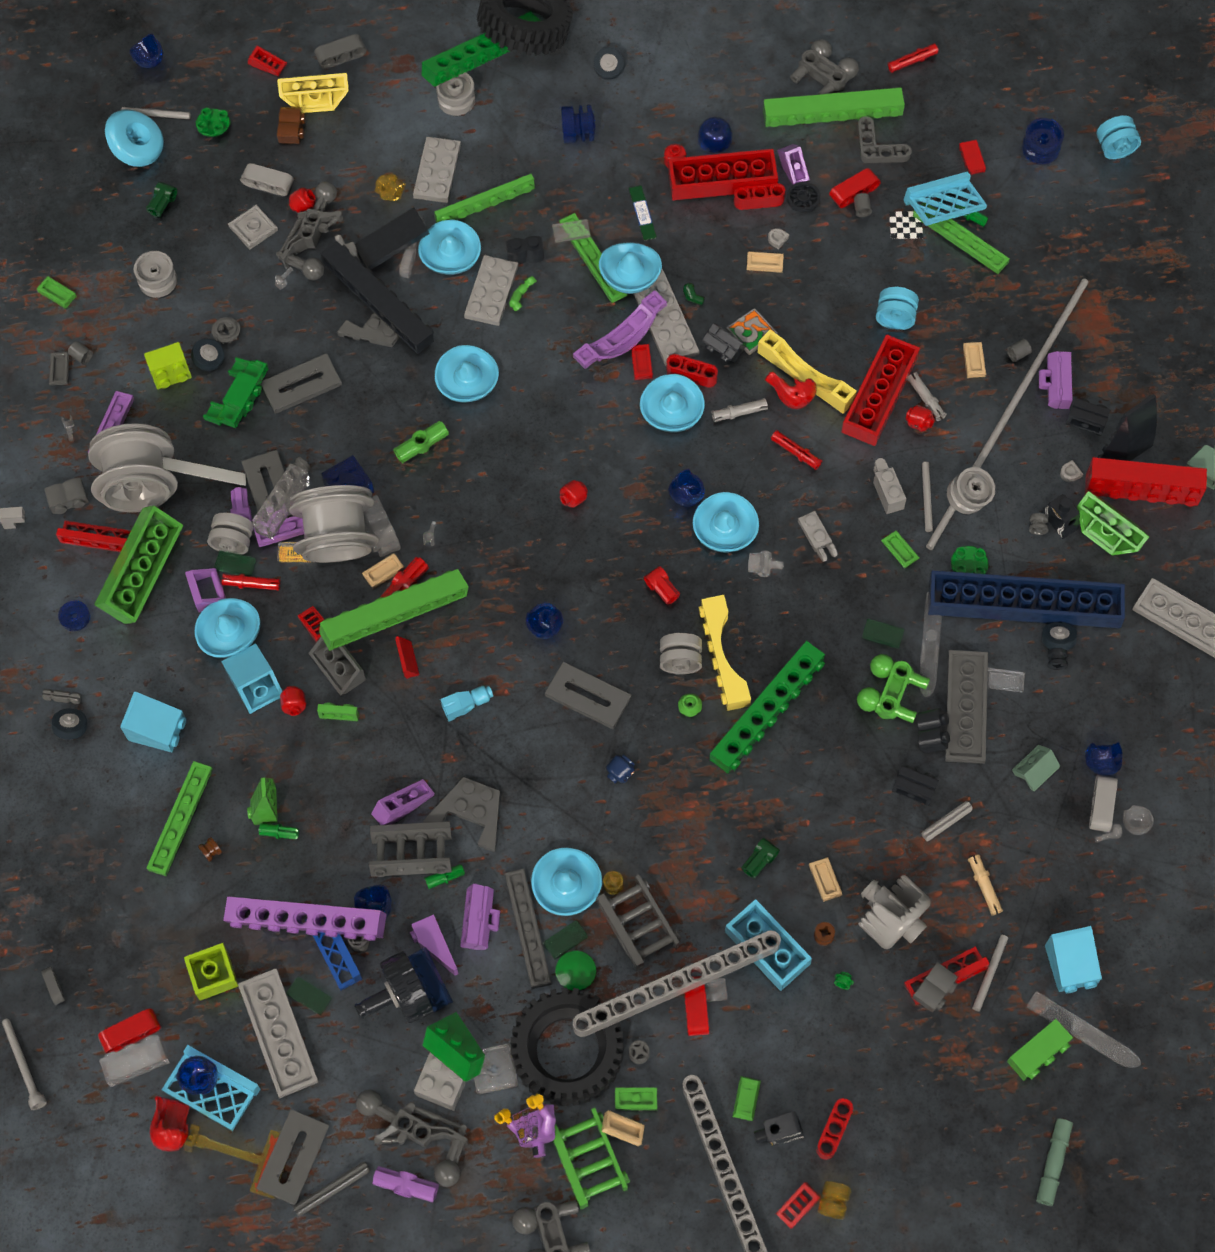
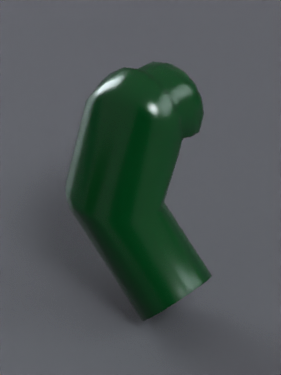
(691, 295)

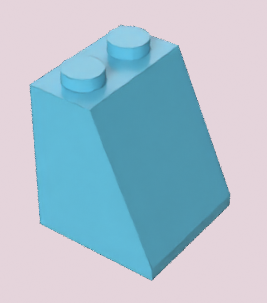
(252, 678)
(152, 723)
(1074, 959)

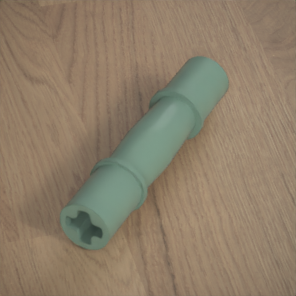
(1054, 1162)

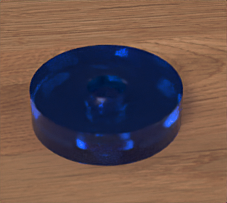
(77, 623)

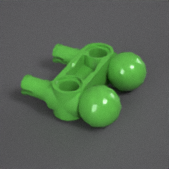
(883, 667)

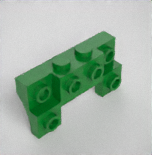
(240, 394)

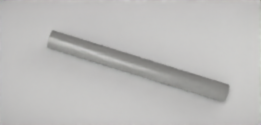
(161, 113)
(927, 497)
(990, 973)

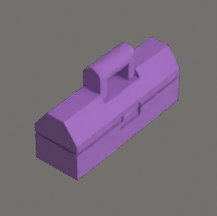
(1060, 383)
(476, 916)

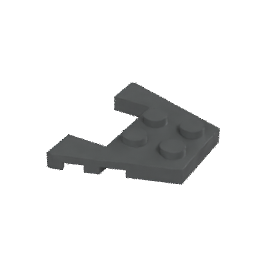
(374, 331)
(475, 804)

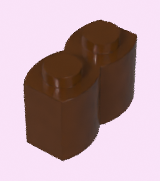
(290, 125)

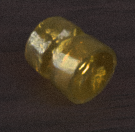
(834, 1192)

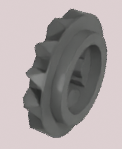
(218, 330)

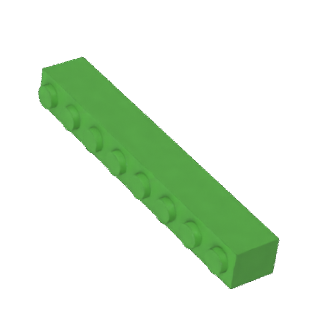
(833, 107)
(393, 609)

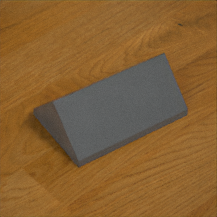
(338, 667)

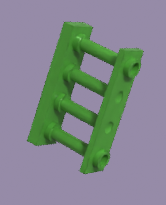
(576, 1174)

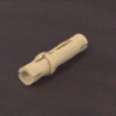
(984, 882)

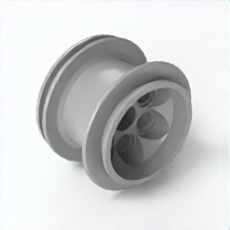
(132, 467)
(333, 523)

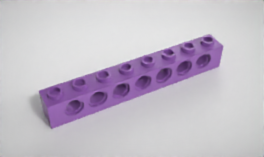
(237, 907)

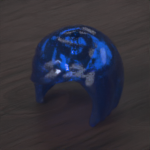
(147, 52)
(686, 489)
(538, 620)
(1104, 758)
(374, 898)
(197, 1075)

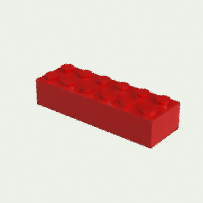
(720, 173)
(880, 390)
(1146, 481)

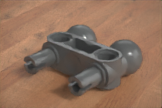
(825, 70)
(527, 1220)

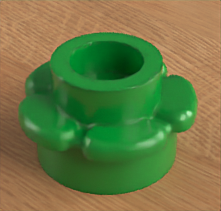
(843, 980)

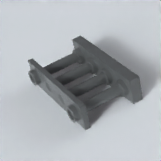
(410, 833)
(627, 939)

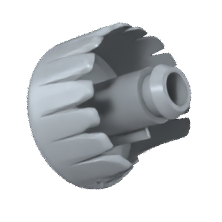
(892, 914)

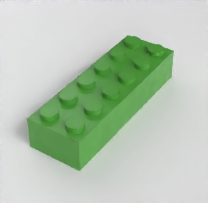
(138, 564)

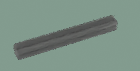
(331, 1188)

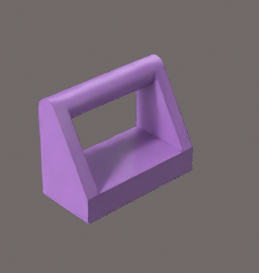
(195, 575)

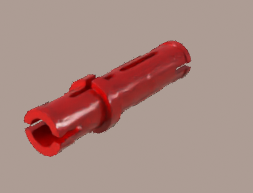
(918, 55)
(802, 454)
(251, 582)

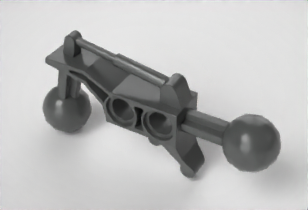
(312, 267)
(447, 1171)

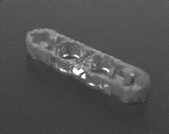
(408, 259)

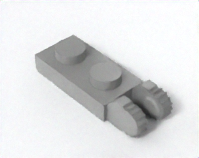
(817, 535)

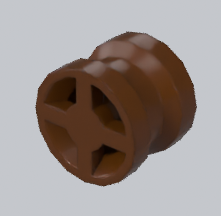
(210, 849)
(823, 938)

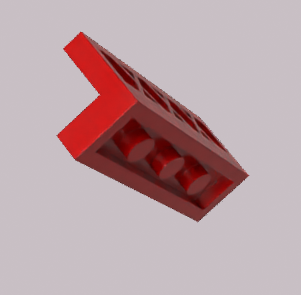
(92, 540)
(963, 974)

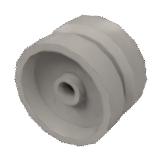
(456, 95)
(155, 274)
(971, 490)
(230, 533)
(680, 653)

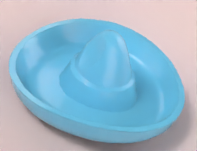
(134, 137)
(450, 247)
(630, 267)
(466, 374)
(672, 403)
(725, 522)
(227, 627)
(566, 881)

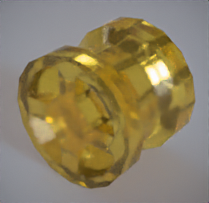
(612, 878)

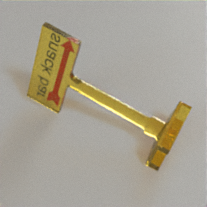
(201, 1141)

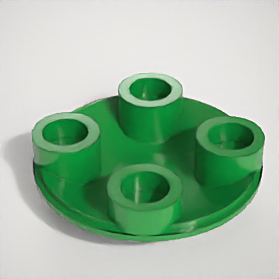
(212, 122)
(969, 560)
(575, 970)

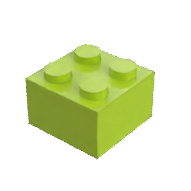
(167, 365)
(211, 971)

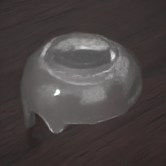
(1138, 820)

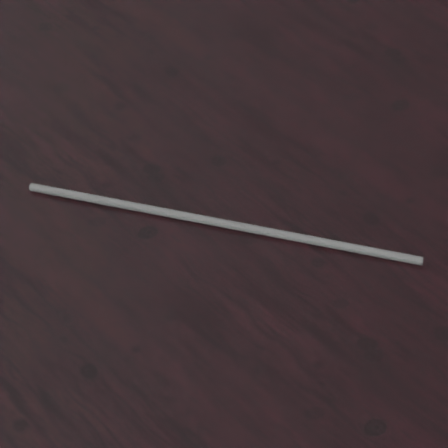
(1015, 400)

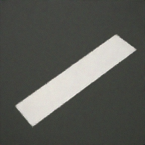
(204, 471)

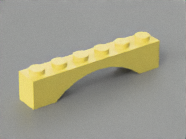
(781, 355)
(734, 688)

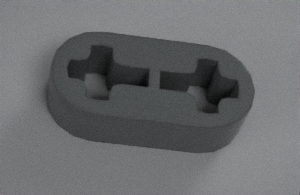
(53, 985)

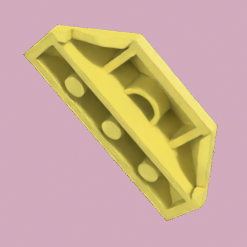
(314, 92)

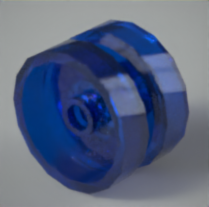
(1043, 141)

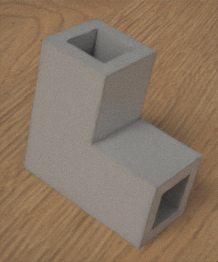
(11, 516)

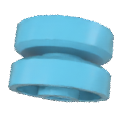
(1118, 137)
(897, 308)

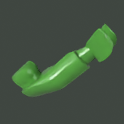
(516, 296)

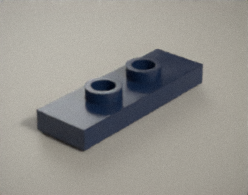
(430, 979)

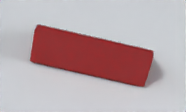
(407, 657)

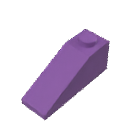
(401, 803)
(429, 935)

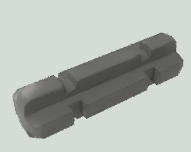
(61, 696)

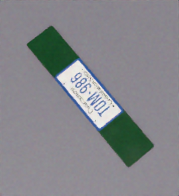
(642, 212)

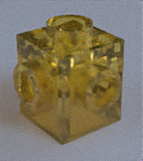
(389, 187)

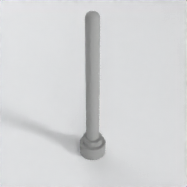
(36, 1099)

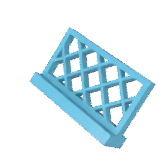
(939, 189)
(225, 1075)

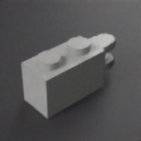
(888, 487)

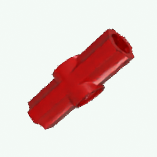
(408, 577)

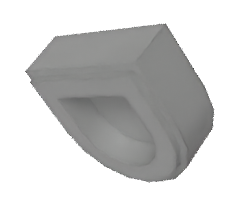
(777, 237)
(1070, 472)

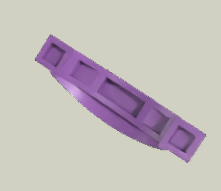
(625, 335)

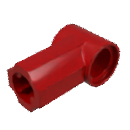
(659, 581)

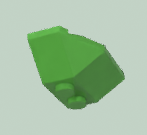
(1109, 526)

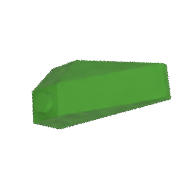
(264, 803)

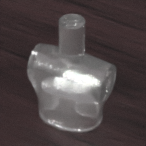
(762, 563)

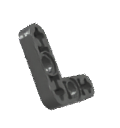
(872, 148)

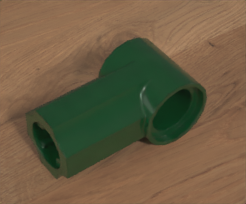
(162, 196)
(763, 854)

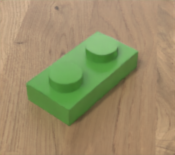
(332, 711)
(635, 1098)

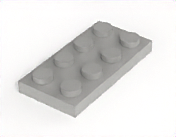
(437, 169)
(491, 290)

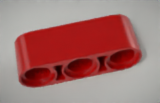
(862, 182)
(767, 199)
(701, 369)
(696, 1011)
(129, 1031)
(838, 1119)

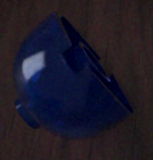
(715, 134)

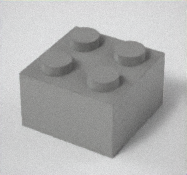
(439, 1084)

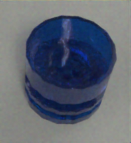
(577, 123)

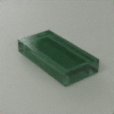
(235, 563)
(883, 633)
(565, 939)
(309, 996)

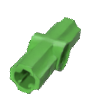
(412, 447)

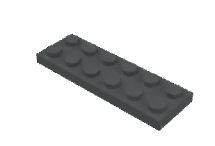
(967, 706)

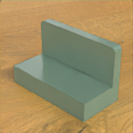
(1037, 767)

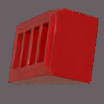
(260, 52)
(316, 637)
(804, 1210)

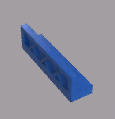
(346, 957)

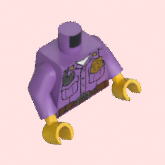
(531, 1126)

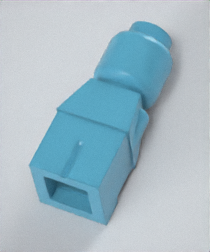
(463, 702)

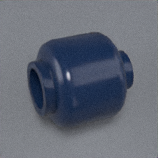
(620, 769)

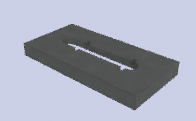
(304, 392)
(252, 470)
(605, 715)
(315, 1134)

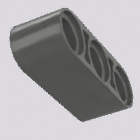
(340, 51)

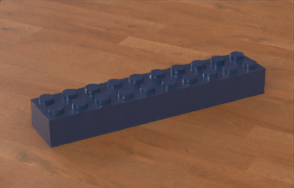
(1026, 599)

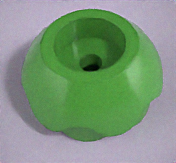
(692, 710)

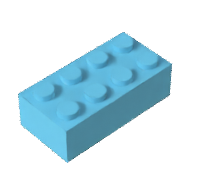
(786, 962)

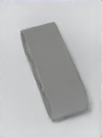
(267, 179)
(1103, 803)

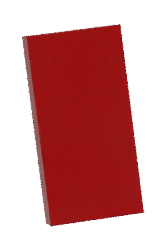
(972, 157)
(642, 362)

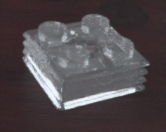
(504, 1077)

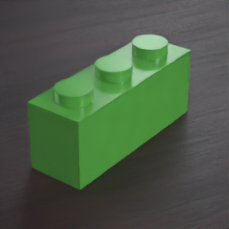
(1040, 1050)

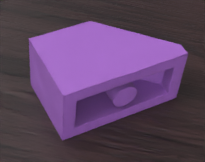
(793, 163)

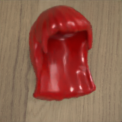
(793, 396)
(169, 1124)

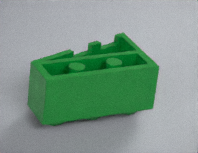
(455, 1046)

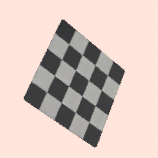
(905, 225)

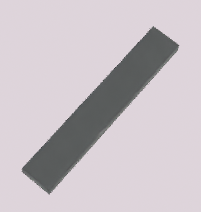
(528, 929)

